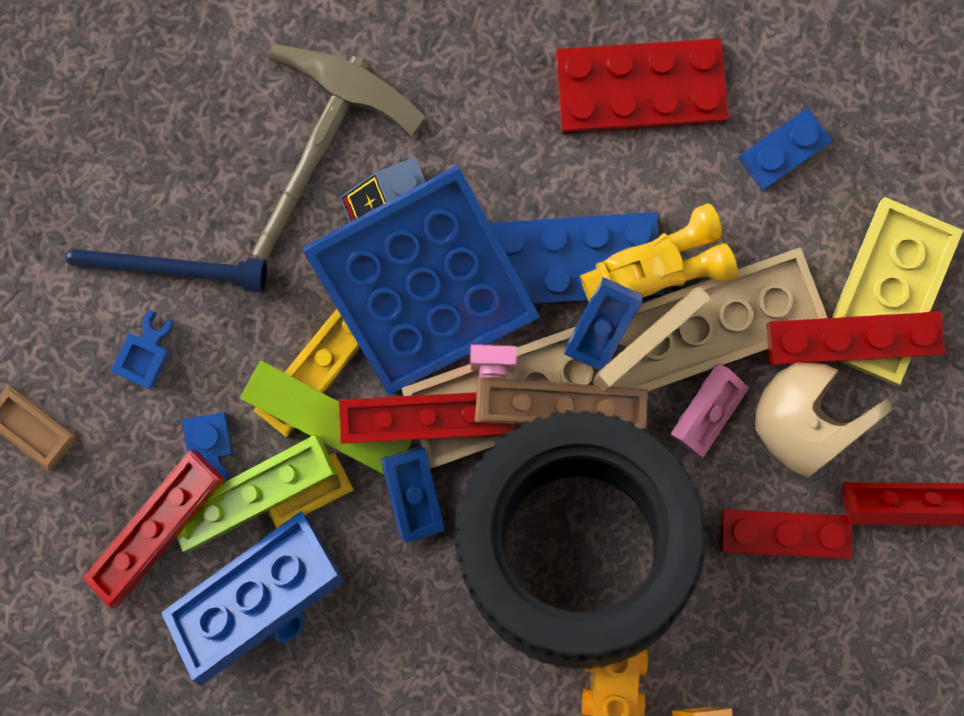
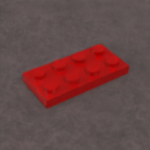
(641, 86)

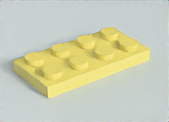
(897, 273)

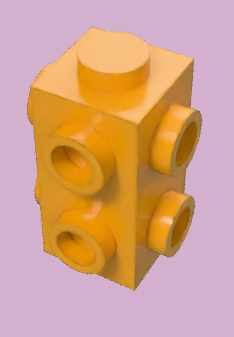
(616, 689)

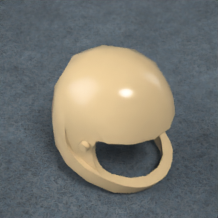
(796, 426)

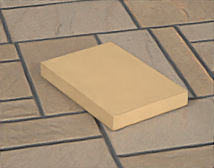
(651, 338)

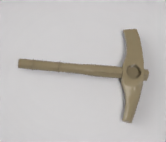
(349, 86)

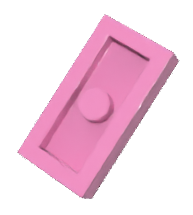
(493, 360)
(709, 410)

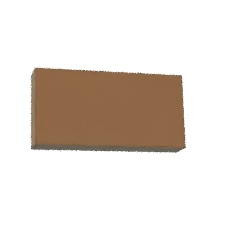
(33, 429)

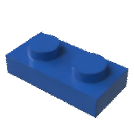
(785, 149)
(603, 324)
(412, 494)

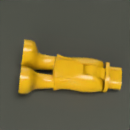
(660, 264)

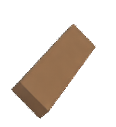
(523, 401)

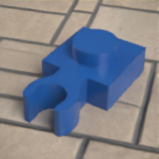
(142, 357)
(210, 438)

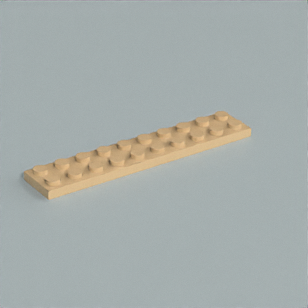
(719, 332)

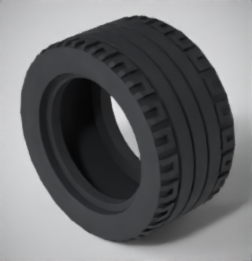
(596, 449)

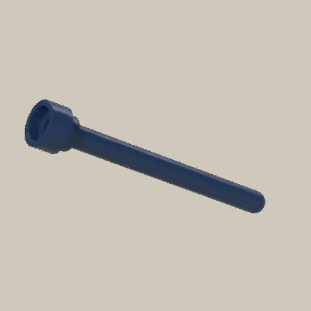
(248, 274)

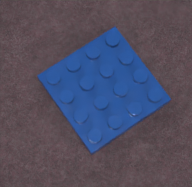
(421, 280)

